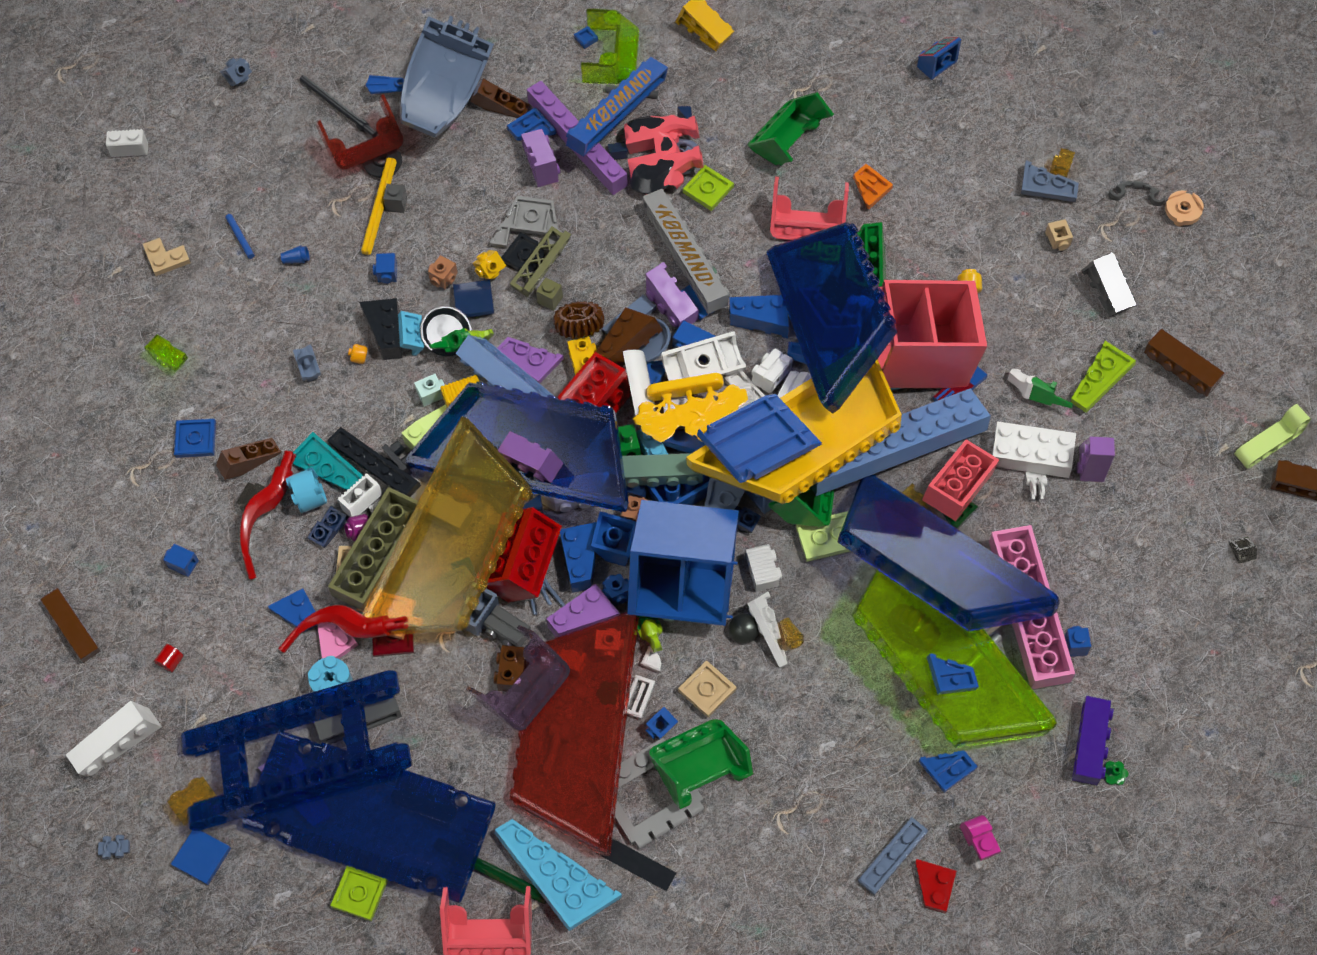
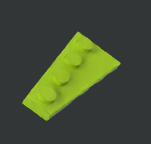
(1104, 373)

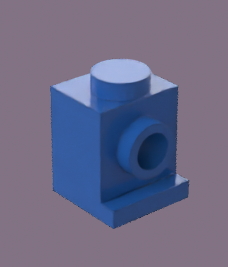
(668, 722)

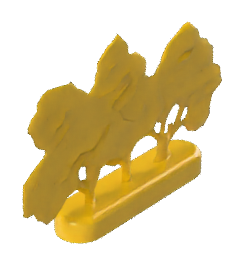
(693, 414)

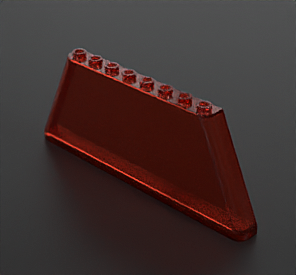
(576, 741)

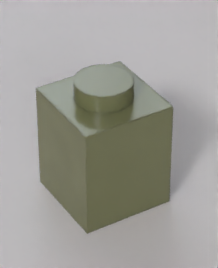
(549, 294)

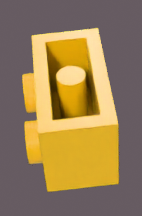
(580, 351)

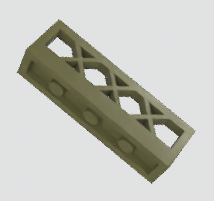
(546, 263)

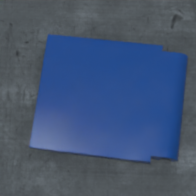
(758, 438)

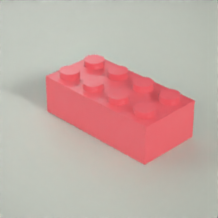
(960, 480)

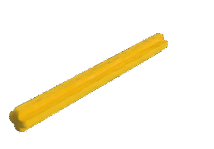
(378, 207)

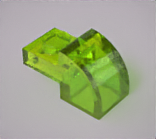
(164, 353)

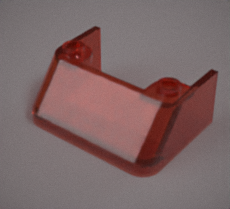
(389, 139)

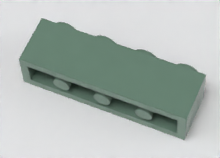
(659, 470)

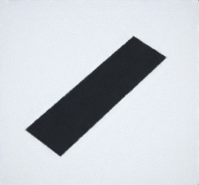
(640, 865)

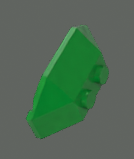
(874, 244)

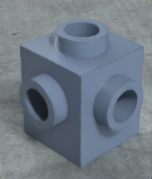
(236, 71)

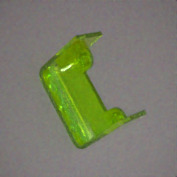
(615, 65)

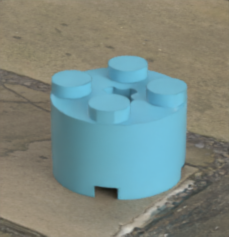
(306, 490)
(326, 670)

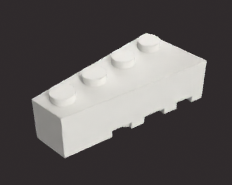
(113, 738)

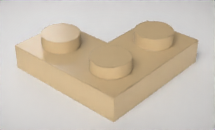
(165, 261)

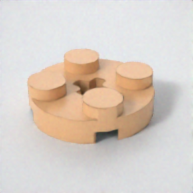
(1184, 217)

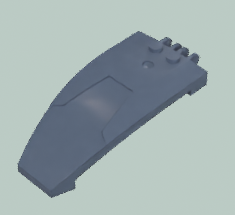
(442, 75)

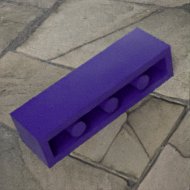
(1092, 740)

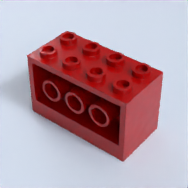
(599, 383)
(526, 557)

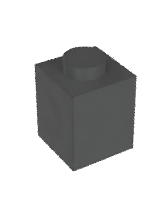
(395, 198)

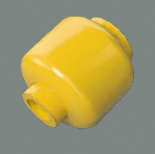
(971, 275)

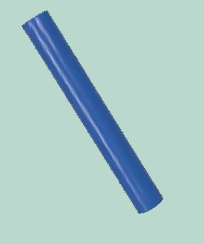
(239, 235)

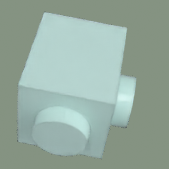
(429, 389)

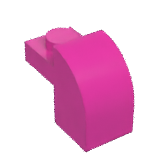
(979, 834)

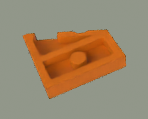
(871, 185)

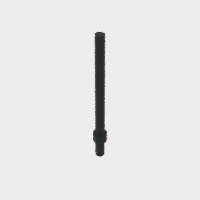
(360, 123)

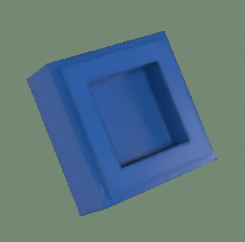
(586, 37)

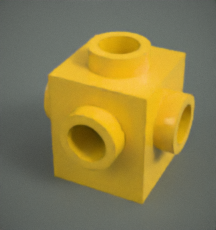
(488, 264)

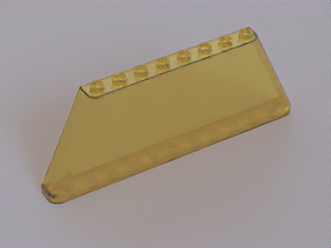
(452, 537)

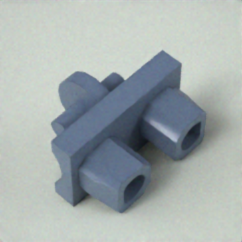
(307, 363)

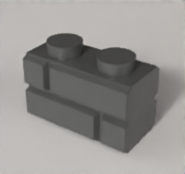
(504, 627)

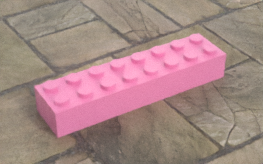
(1041, 639)

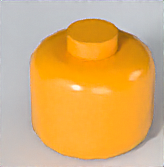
(358, 353)

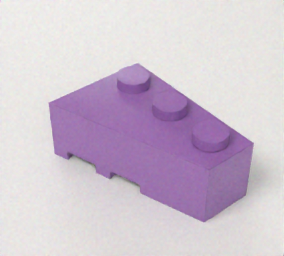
(530, 457)

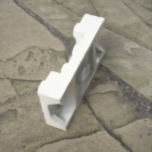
(719, 350)

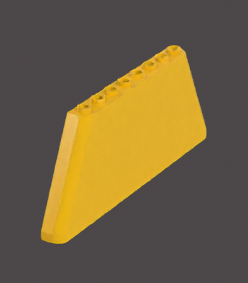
(858, 425)

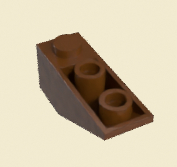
(498, 100)
(244, 458)

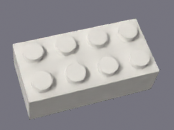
(1034, 449)

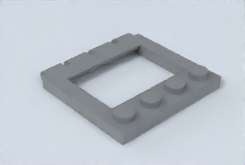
(658, 822)

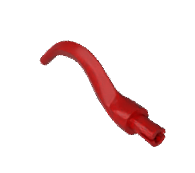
(264, 502)
(349, 621)

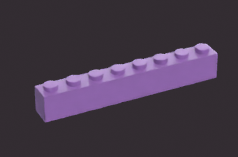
(597, 159)

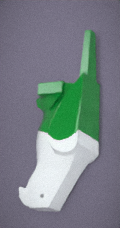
(1036, 390)

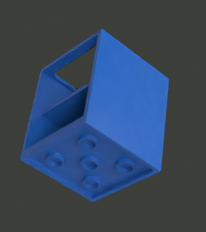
(682, 562)

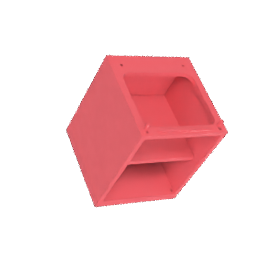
(936, 336)

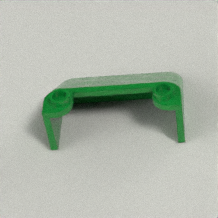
(700, 758)

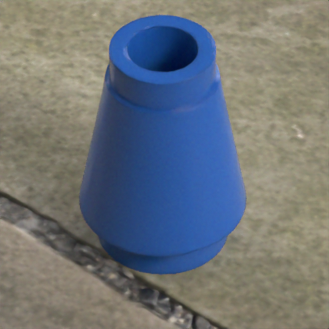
(295, 255)

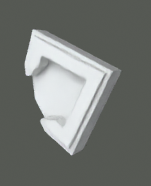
(651, 660)

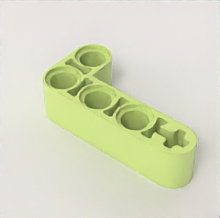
(1274, 437)

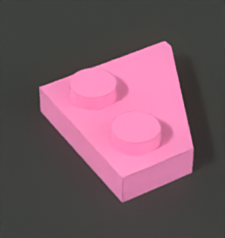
(334, 640)

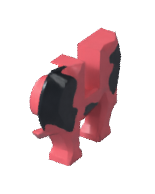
(668, 164)

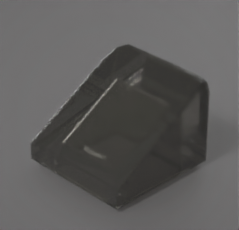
(1243, 549)

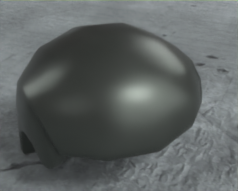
(743, 628)

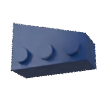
(760, 313)
(579, 555)

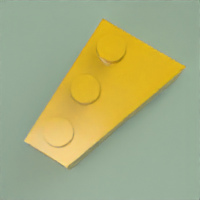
(705, 22)

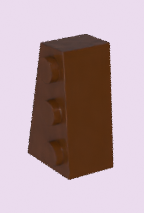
(628, 333)

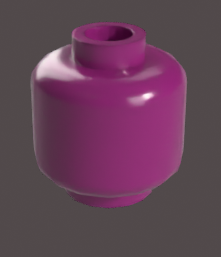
(355, 525)

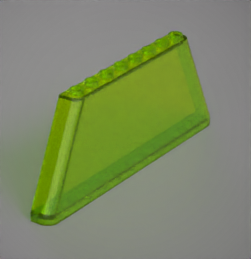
(911, 629)

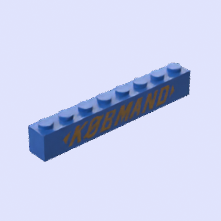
(616, 106)

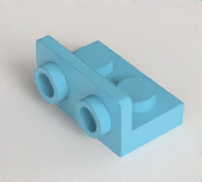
(409, 332)

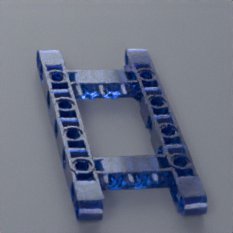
(232, 733)

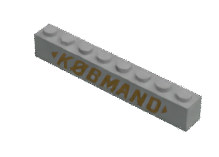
(686, 251)

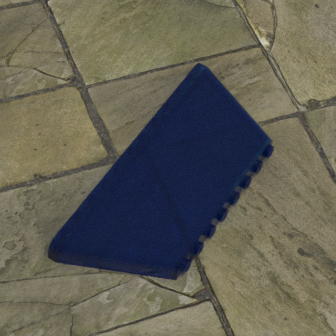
(833, 308)
(576, 432)
(939, 561)

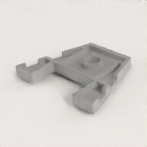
(527, 216)

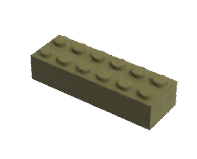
(372, 549)

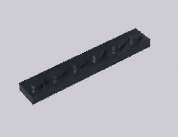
(373, 462)

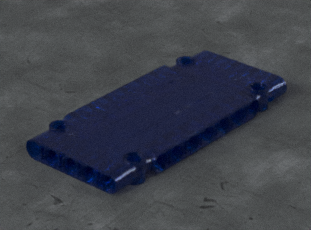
(386, 826)

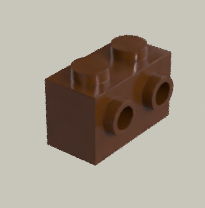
(511, 666)

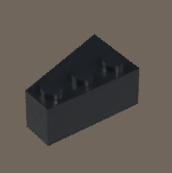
(383, 324)

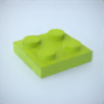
(708, 188)
(359, 893)

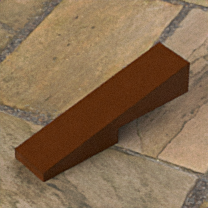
(70, 625)

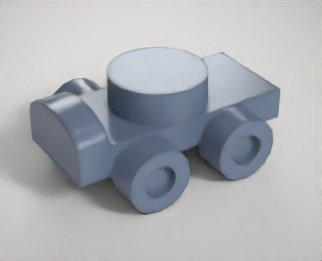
(116, 848)

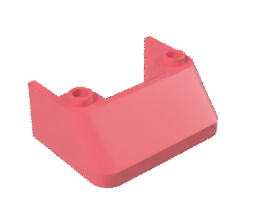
(794, 224)
(486, 936)

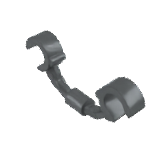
(1137, 184)

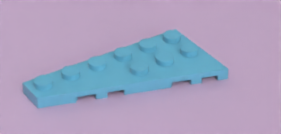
(560, 880)

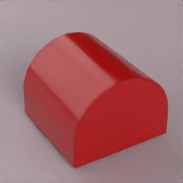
(169, 658)

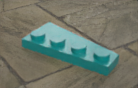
(326, 462)

